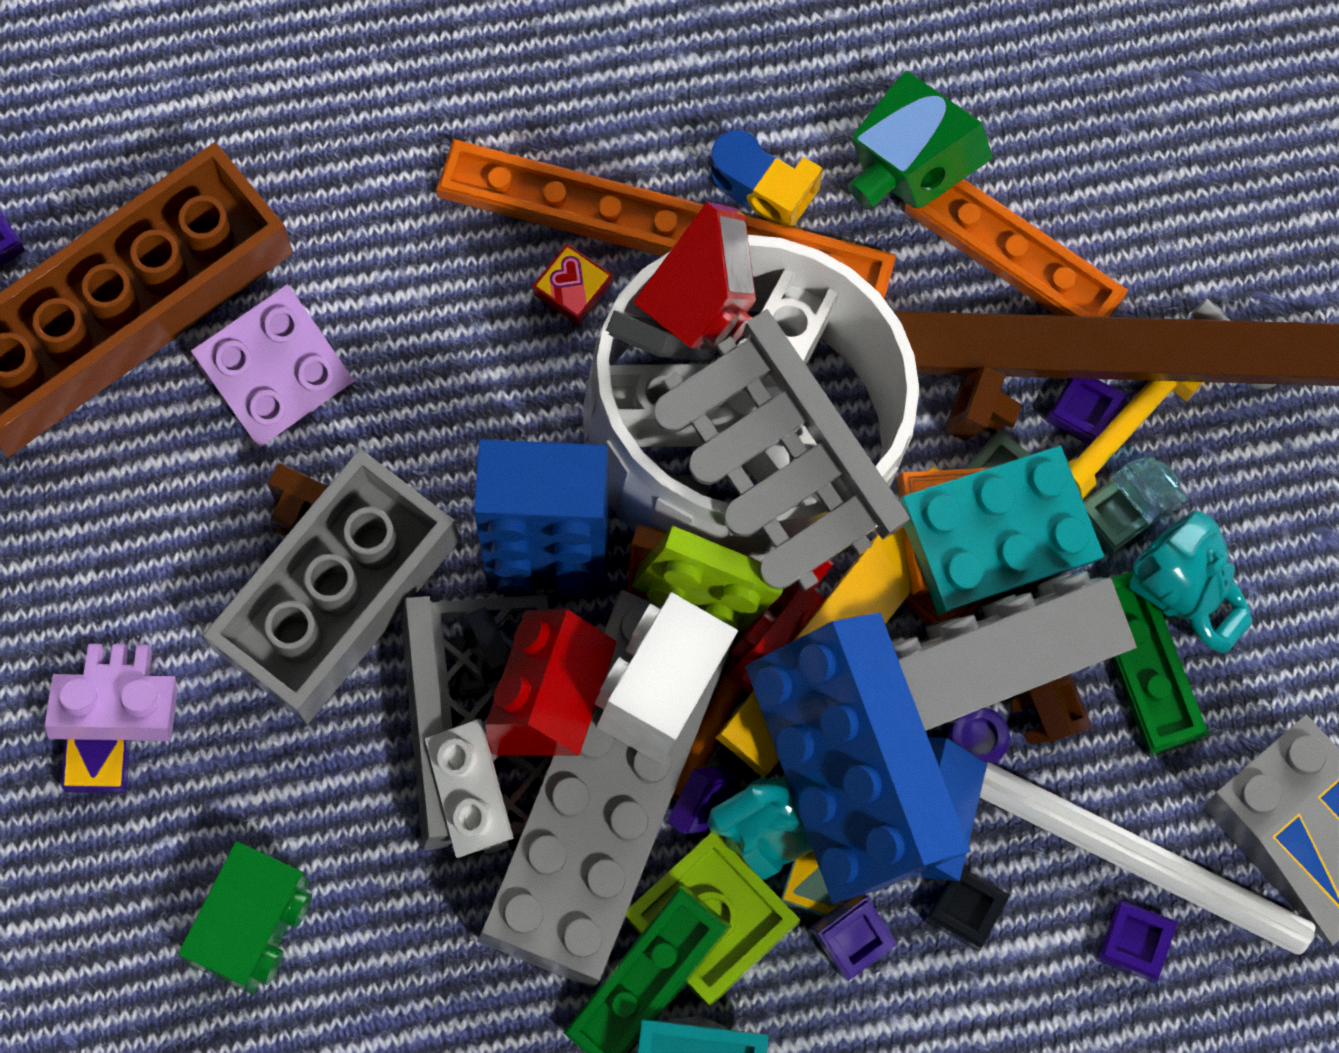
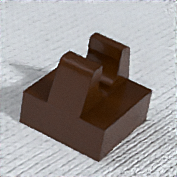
(981, 405)
(293, 496)
(1059, 710)

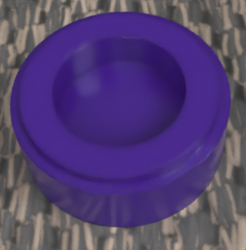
(982, 734)

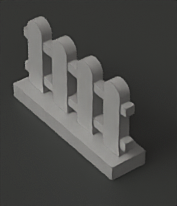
(776, 420)

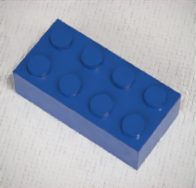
(543, 516)
(856, 757)

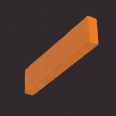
(1019, 253)

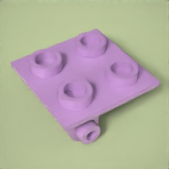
(272, 366)

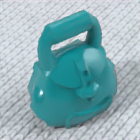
(1191, 577)
(762, 826)

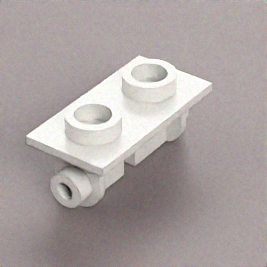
(469, 789)

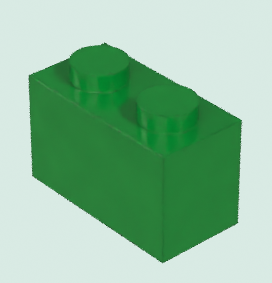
(246, 919)

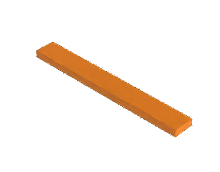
(611, 208)

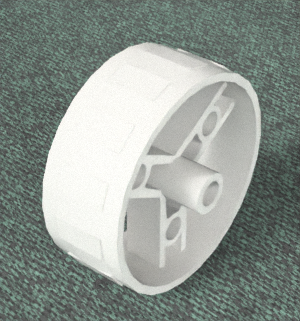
(810, 301)

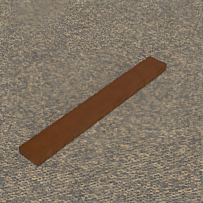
(1124, 348)

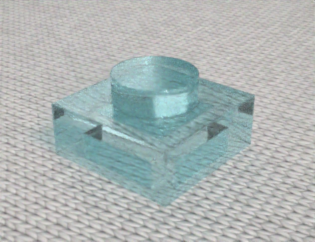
(1151, 488)

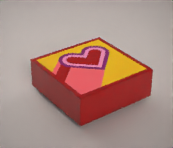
(572, 284)

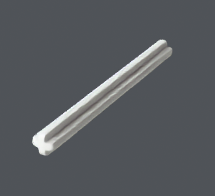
(1147, 860)

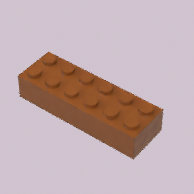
(129, 290)

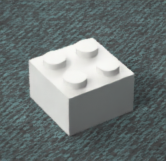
(671, 666)

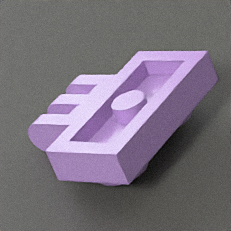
(112, 699)

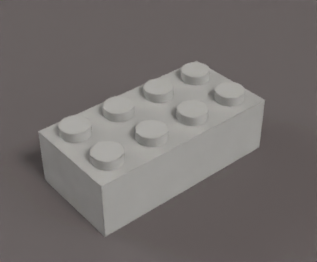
(333, 586)
(1013, 646)

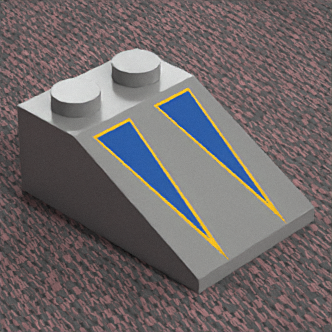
(1287, 821)

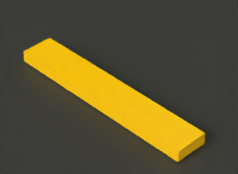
(871, 585)

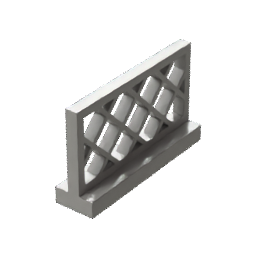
(432, 707)

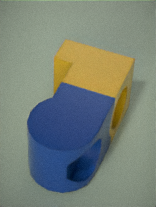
(762, 180)

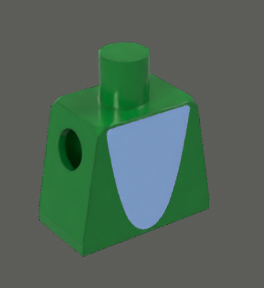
(916, 145)

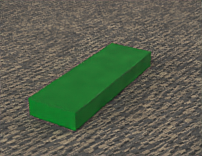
(1155, 678)
(648, 975)

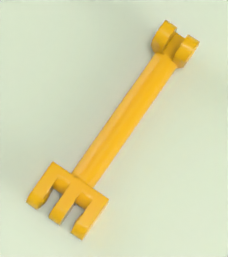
(1122, 428)

